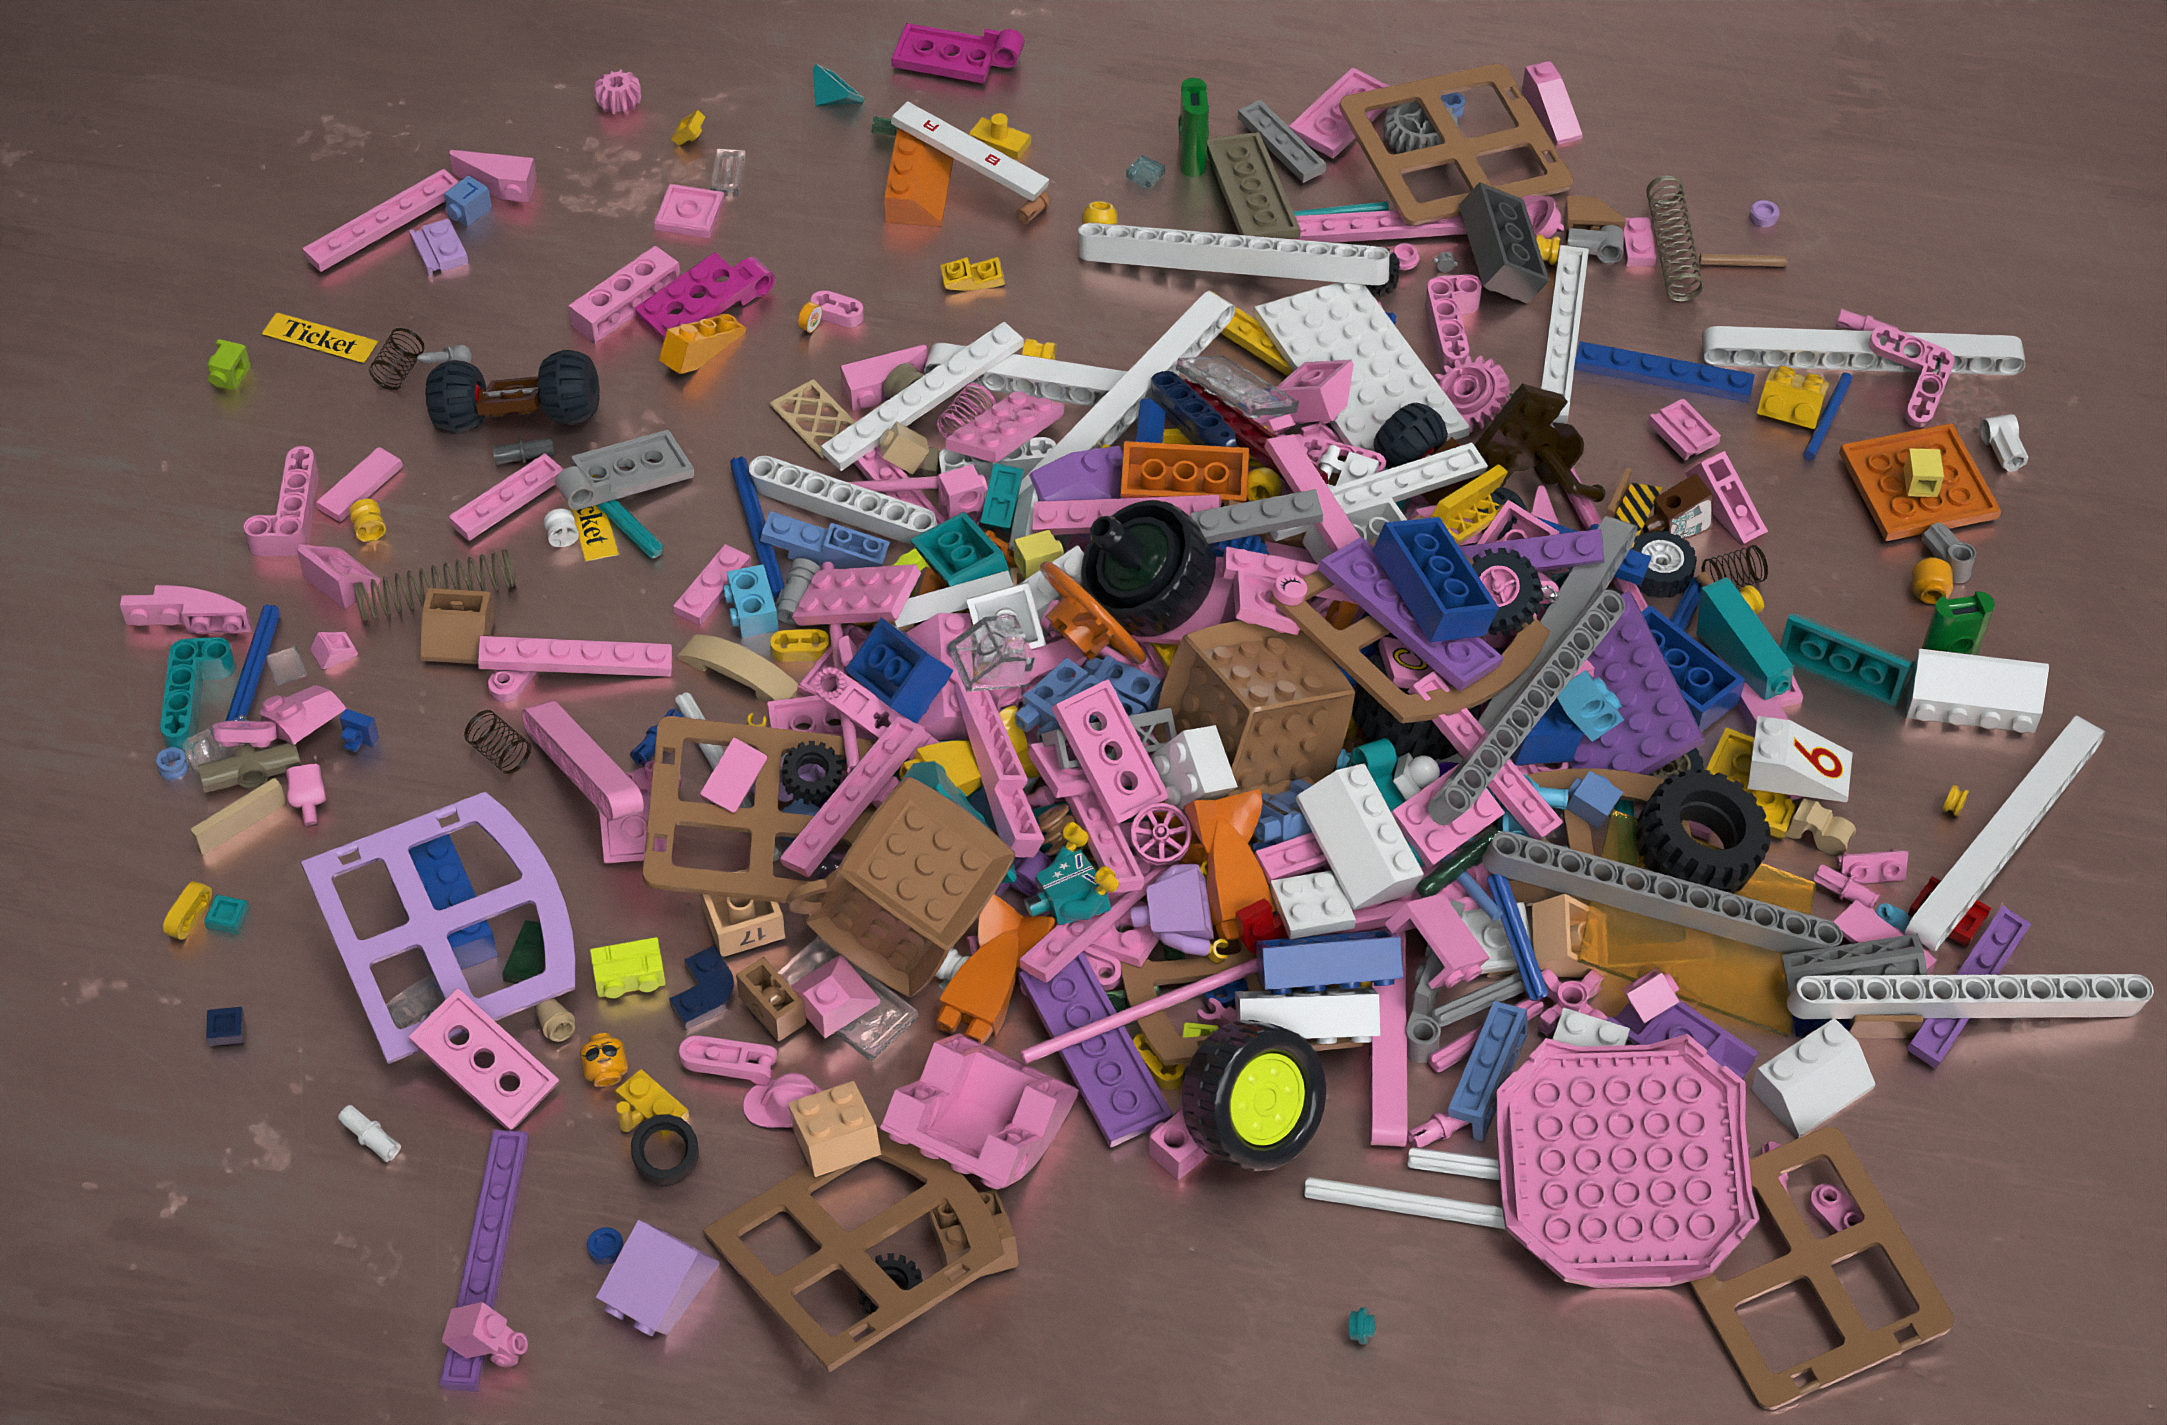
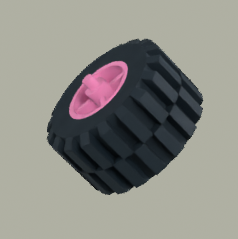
(1513, 587)

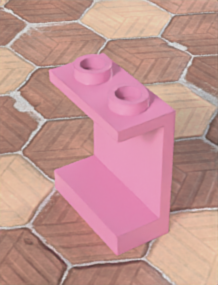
(1446, 936)

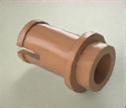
(1032, 209)

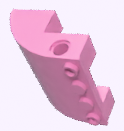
(979, 1111)

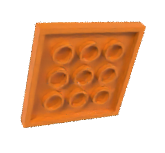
(1879, 476)

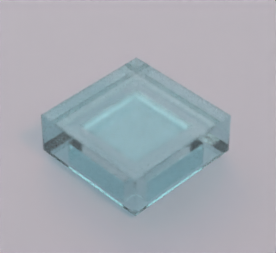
(1145, 171)

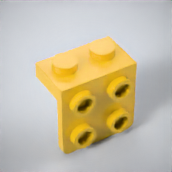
(1793, 396)

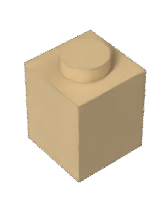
(903, 447)

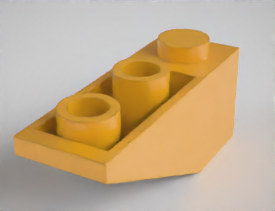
(698, 342)

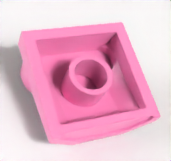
(301, 712)

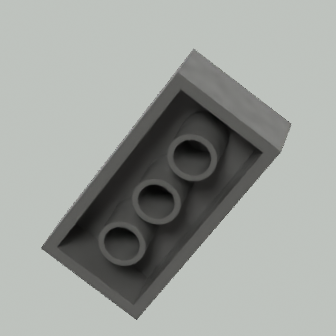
(1503, 243)

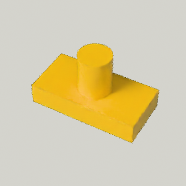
(1000, 136)

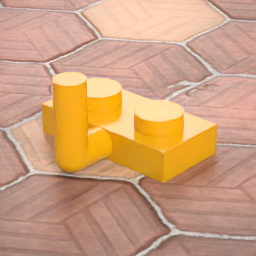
(645, 1100)

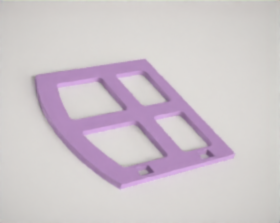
(430, 927)

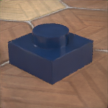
(225, 1026)

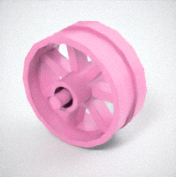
(1161, 834)

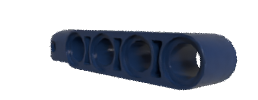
(1190, 411)

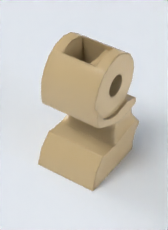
(1829, 832)

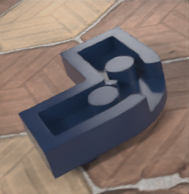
(712, 989)

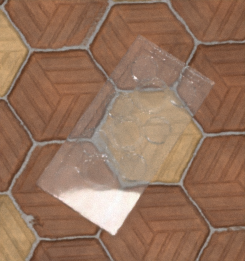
(1237, 386)
(876, 1028)

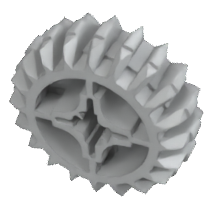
(1409, 128)

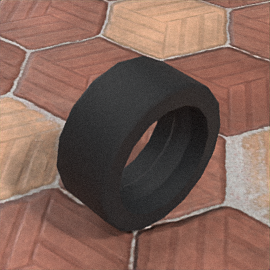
(656, 1124)

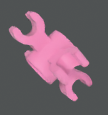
(1569, 992)

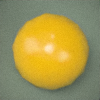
(1100, 212)
(1263, 484)

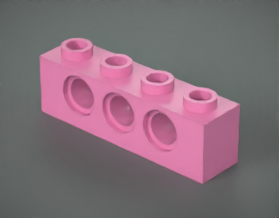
(615, 298)

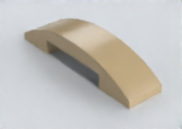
(740, 665)

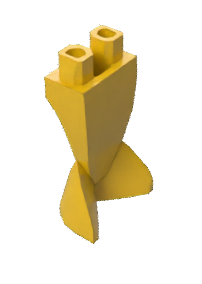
(960, 761)

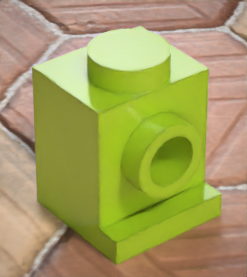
(228, 365)

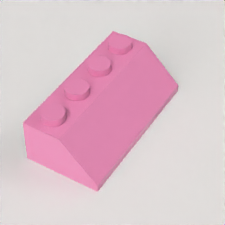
(944, 714)

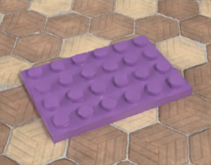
(1654, 712)

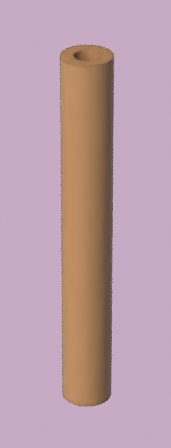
(1743, 260)

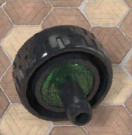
(1148, 567)

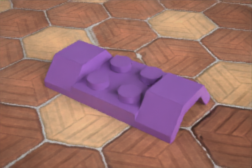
(1685, 1020)

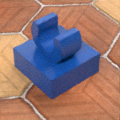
(358, 730)

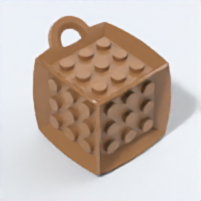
(1269, 694)
(907, 887)

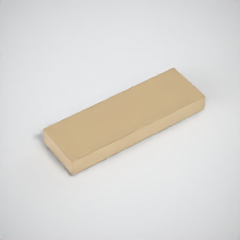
(238, 816)

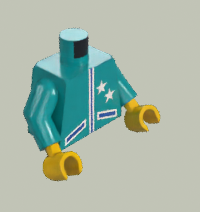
(1071, 885)

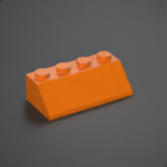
(916, 182)
(1184, 471)

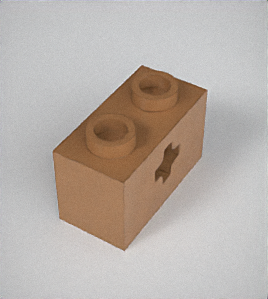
(771, 999)

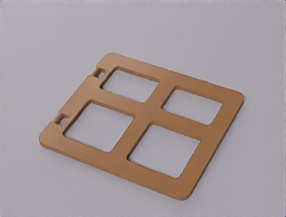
(1455, 147)
(761, 821)
(1812, 1261)

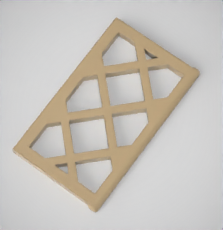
(825, 400)

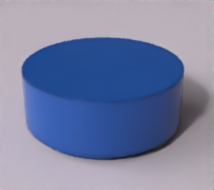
(605, 1245)

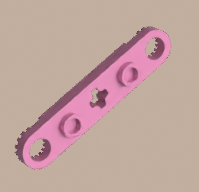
(860, 705)

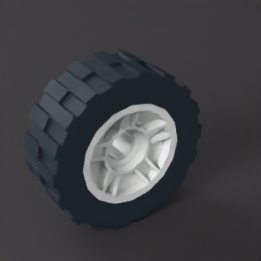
(1670, 566)

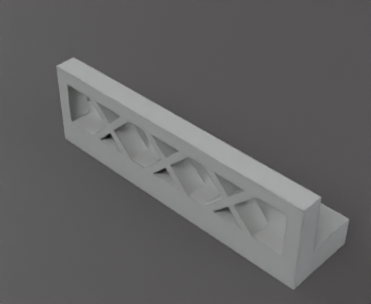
(1138, 721)
(1856, 960)

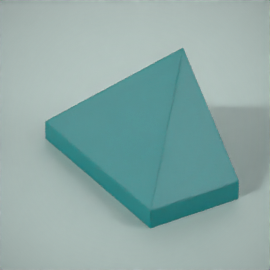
(832, 89)

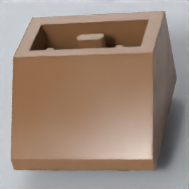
(454, 624)
(953, 1242)

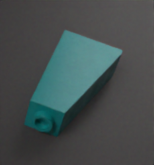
(1742, 640)

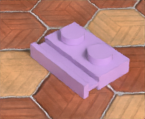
(439, 246)

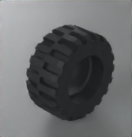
(1413, 737)
(1719, 806)

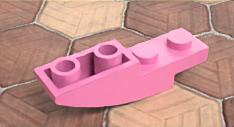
(196, 608)

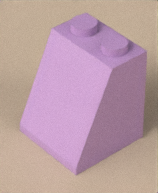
(655, 1279)

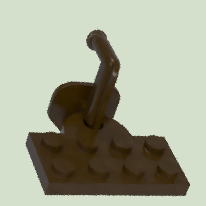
(1526, 439)

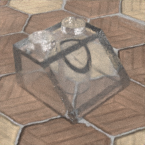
(993, 654)

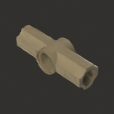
(248, 766)

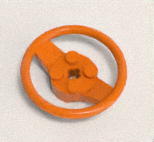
(1085, 621)

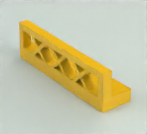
(1465, 502)

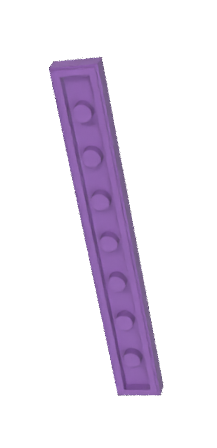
(488, 1245)

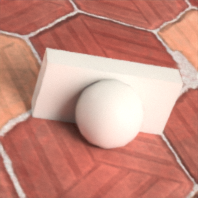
(1415, 774)

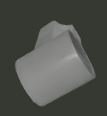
(1605, 243)
(1948, 548)

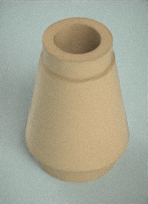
(555, 1018)

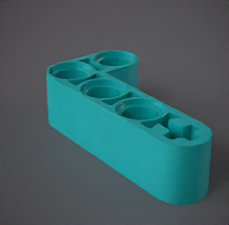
(188, 665)
(1380, 761)

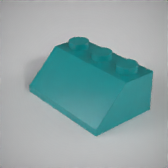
(960, 551)

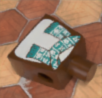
(1682, 509)

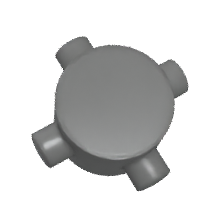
(1445, 262)

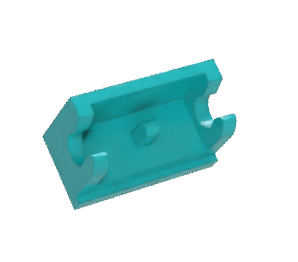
(1001, 497)

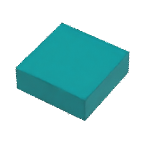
(226, 914)

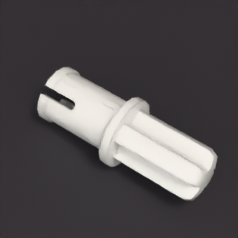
(369, 1133)

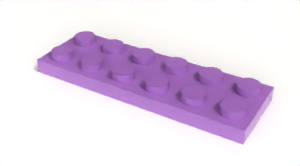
(1366, 583)
(1105, 1066)

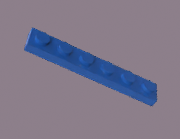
(1664, 372)

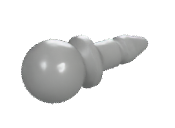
(457, 352)

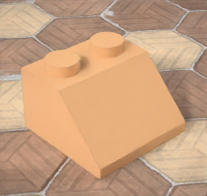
(1558, 935)

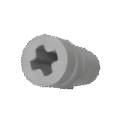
(797, 582)

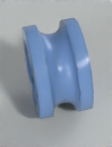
(1455, 101)
(180, 766)

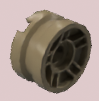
(900, 378)

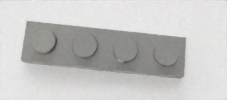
(1282, 141)
(1259, 516)

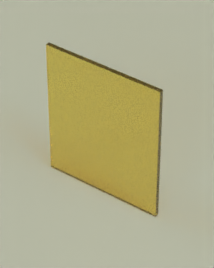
(1707, 968)

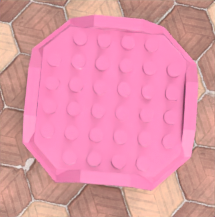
(1625, 1162)

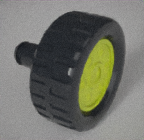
(1254, 1095)

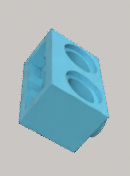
(751, 601)
(1590, 705)

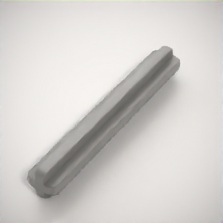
(1478, 1000)

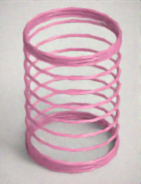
(971, 404)

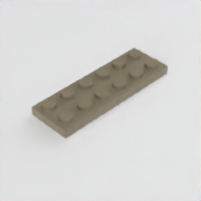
(1252, 186)

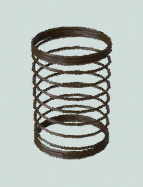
(404, 353)
(1748, 561)
(491, 730)

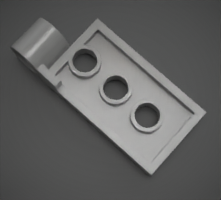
(584, 491)
(1424, 997)

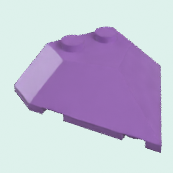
(1081, 477)

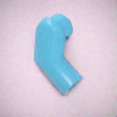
(1893, 916)

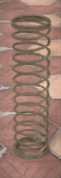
(1652, 202)
(509, 579)

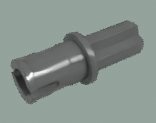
(523, 450)

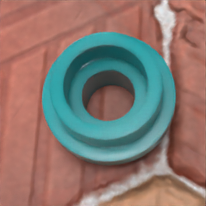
(1361, 1325)

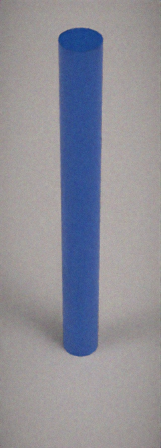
(1827, 416)

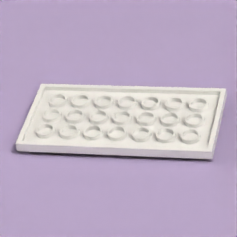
(1350, 324)

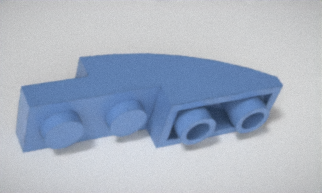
(838, 544)

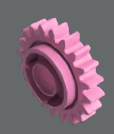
(1485, 383)

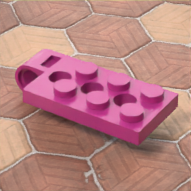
(995, 48)
(745, 282)

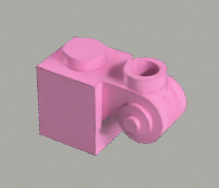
(482, 1331)

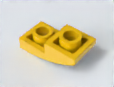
(976, 276)

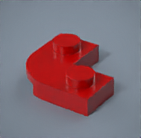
(1258, 923)

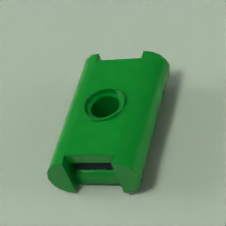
(1193, 127)
(1959, 624)

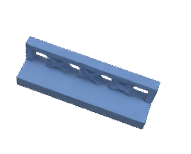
(1489, 1066)

